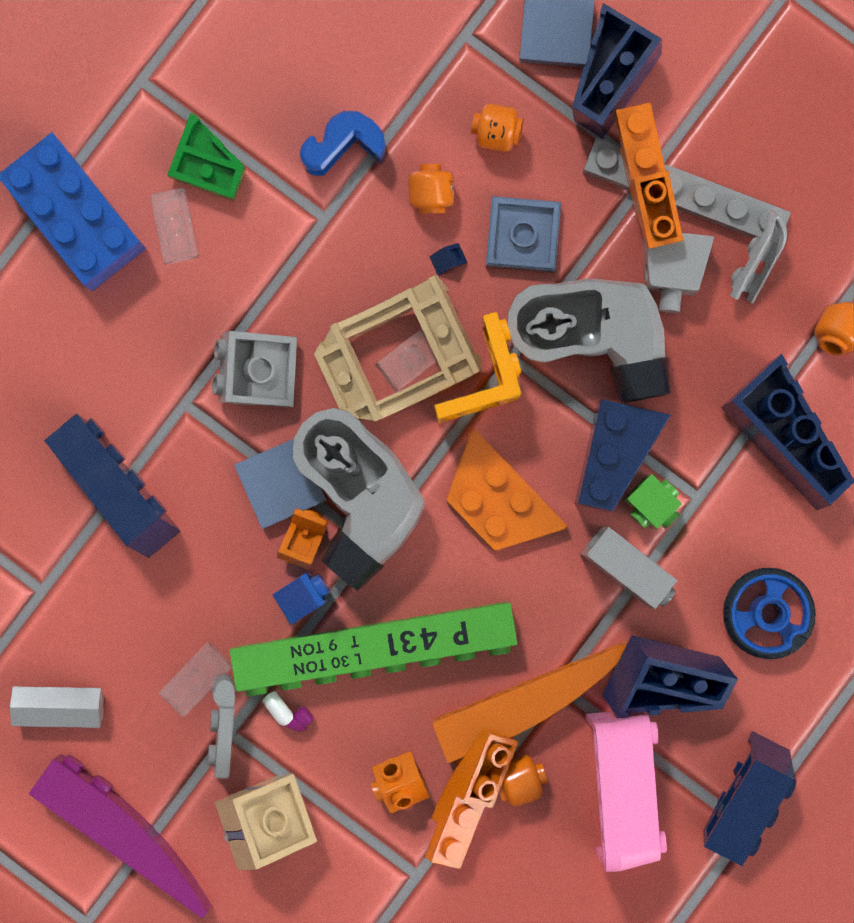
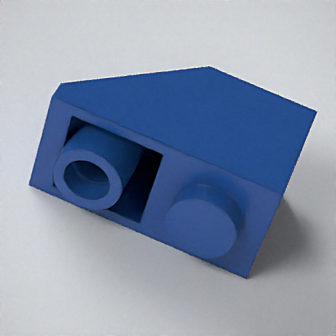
(302, 596)

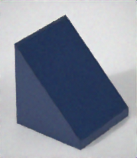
(448, 258)

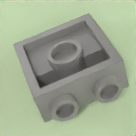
(255, 369)

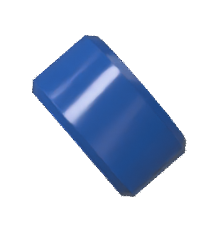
(338, 138)

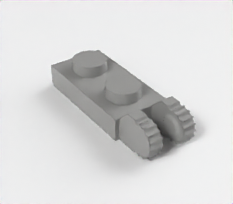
(222, 723)

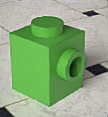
(654, 503)

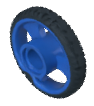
(776, 583)

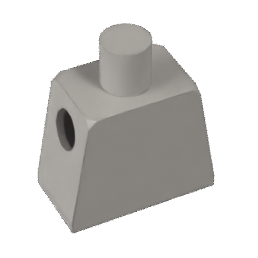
(676, 269)

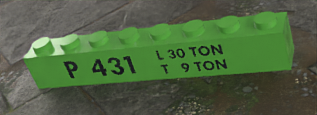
(372, 647)

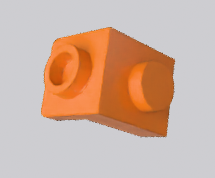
(303, 538)

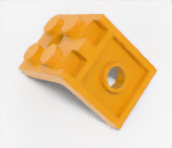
(506, 370)

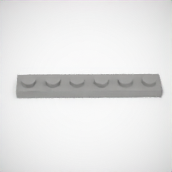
(692, 194)

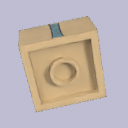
(265, 822)

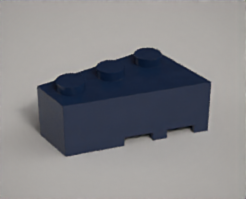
(614, 70)
(615, 451)
(667, 677)
(750, 801)

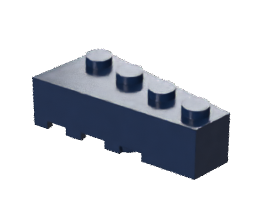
(789, 433)
(111, 486)

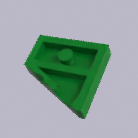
(206, 162)

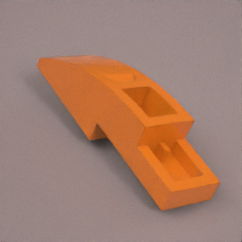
(647, 176)
(468, 791)

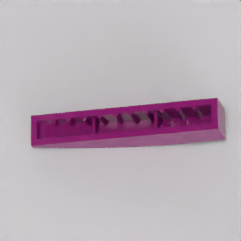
(117, 827)

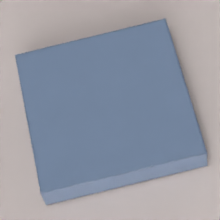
(556, 32)
(523, 234)
(277, 485)

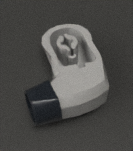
(596, 320)
(365, 485)

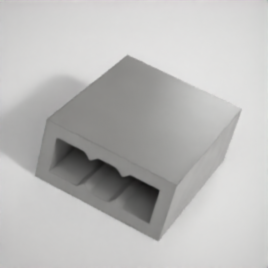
(630, 568)

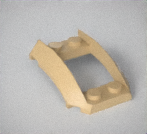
(441, 329)

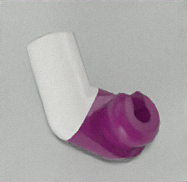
(286, 717)

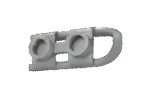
(759, 250)

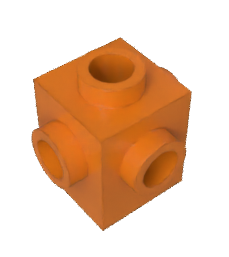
(399, 782)

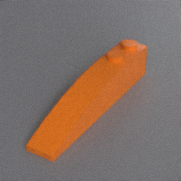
(523, 704)

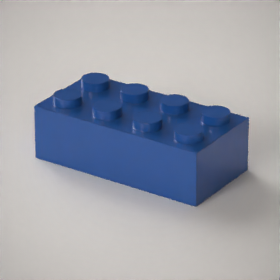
(71, 212)

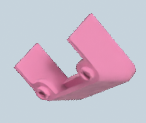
(626, 790)

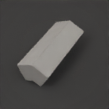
(56, 707)

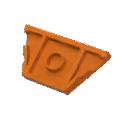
(498, 499)

